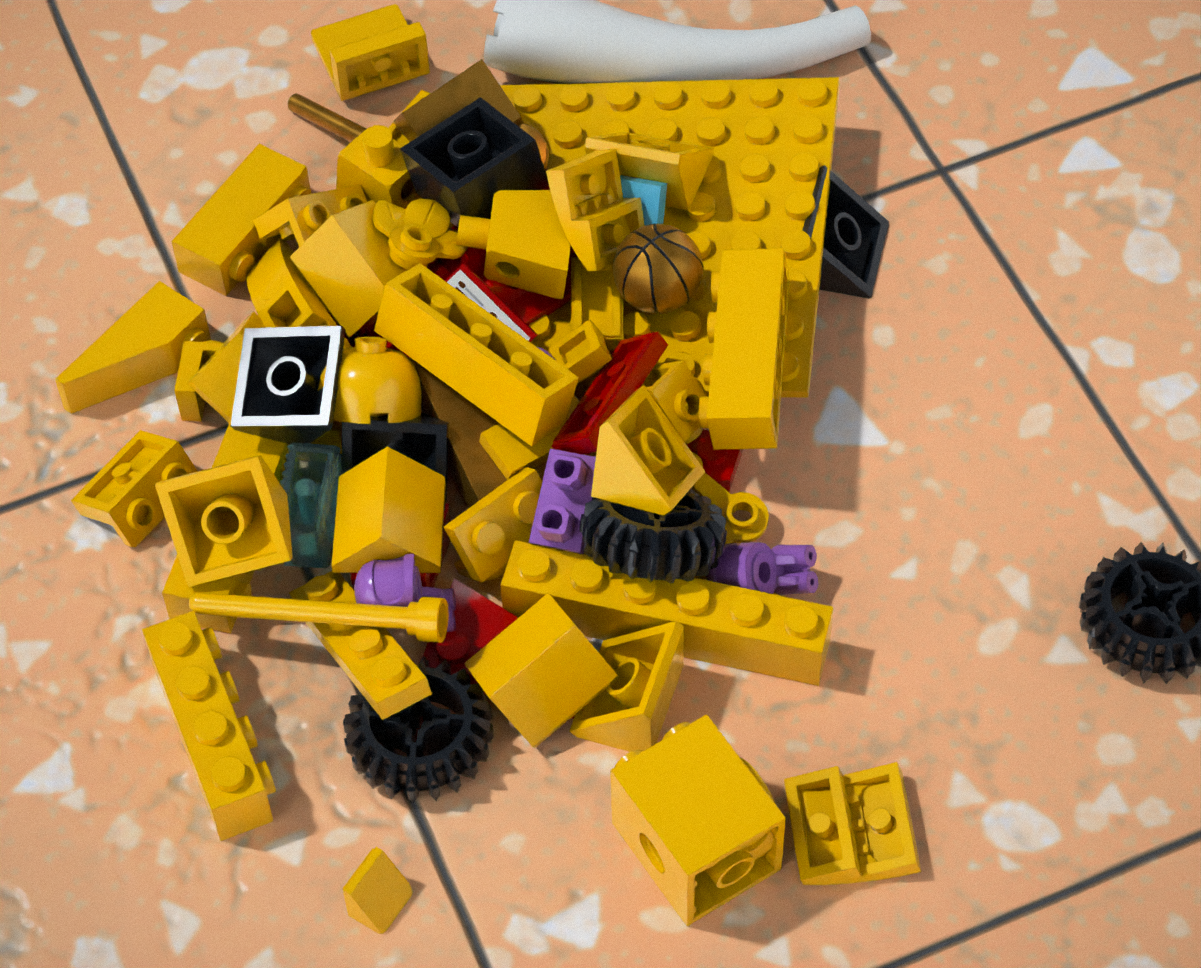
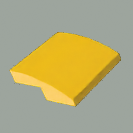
(593, 207)
(851, 825)

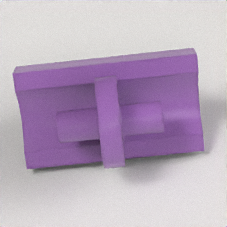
(562, 501)

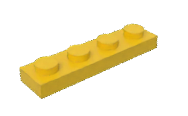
(366, 653)

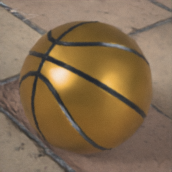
(657, 268)

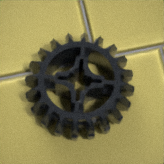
(654, 545)
(1148, 629)
(444, 745)

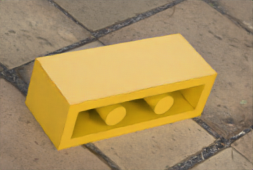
(221, 238)

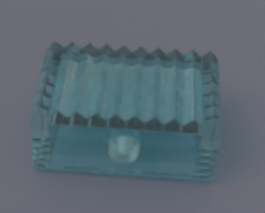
(312, 491)

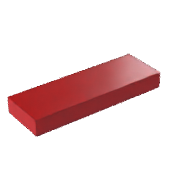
(613, 385)

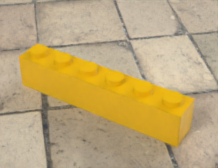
(719, 620)

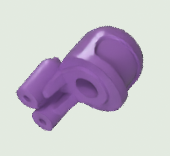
(759, 568)
(397, 584)

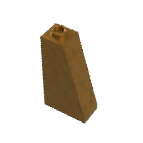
(467, 459)

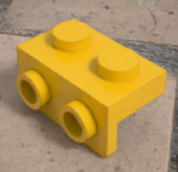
(490, 527)

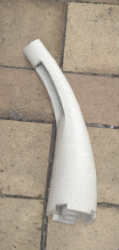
(609, 45)

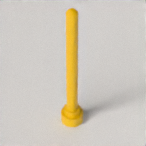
(424, 618)

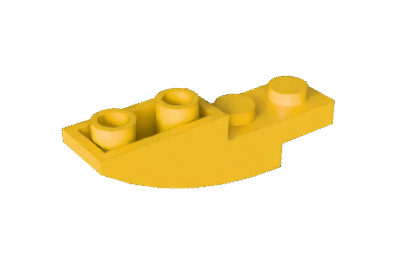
(283, 294)

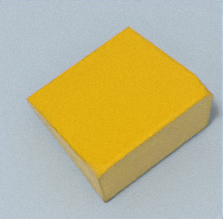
(376, 892)

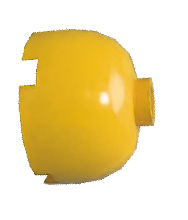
(375, 384)

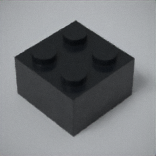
(471, 159)

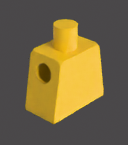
(378, 166)
(521, 242)

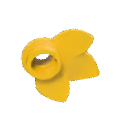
(417, 232)

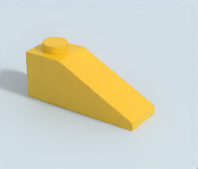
(134, 350)

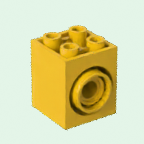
(697, 818)

